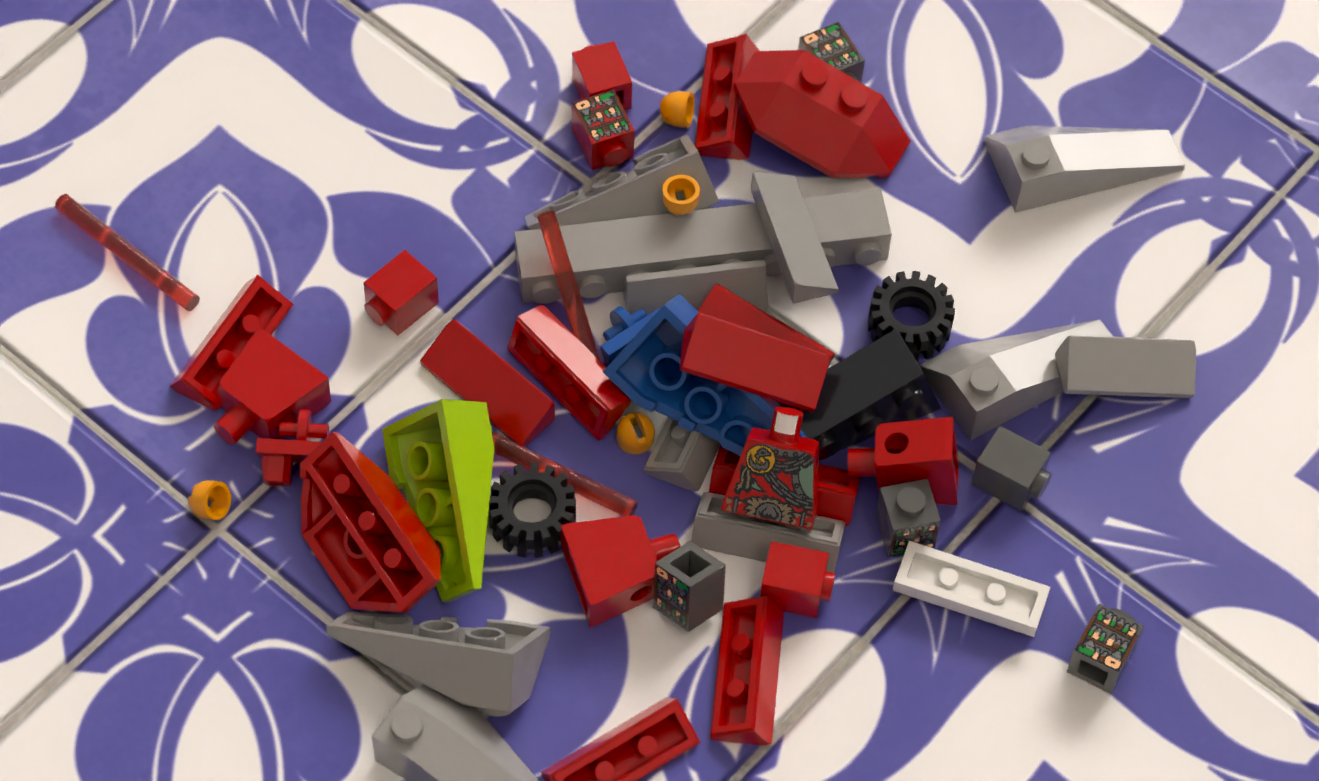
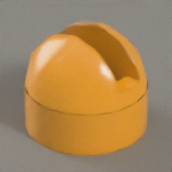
(678, 108)
(690, 190)
(627, 437)
(213, 491)

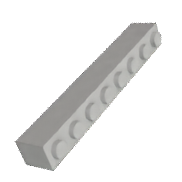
(602, 253)

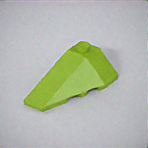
(445, 470)

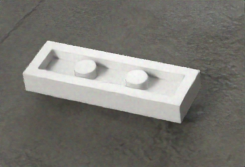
(971, 588)

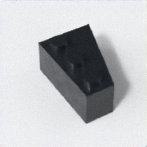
(866, 390)

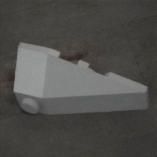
(1068, 162)
(636, 191)
(1001, 376)
(473, 666)
(443, 741)

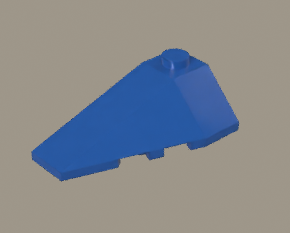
(653, 380)

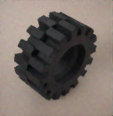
(916, 294)
(524, 486)

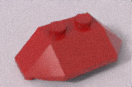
(820, 115)
(365, 530)

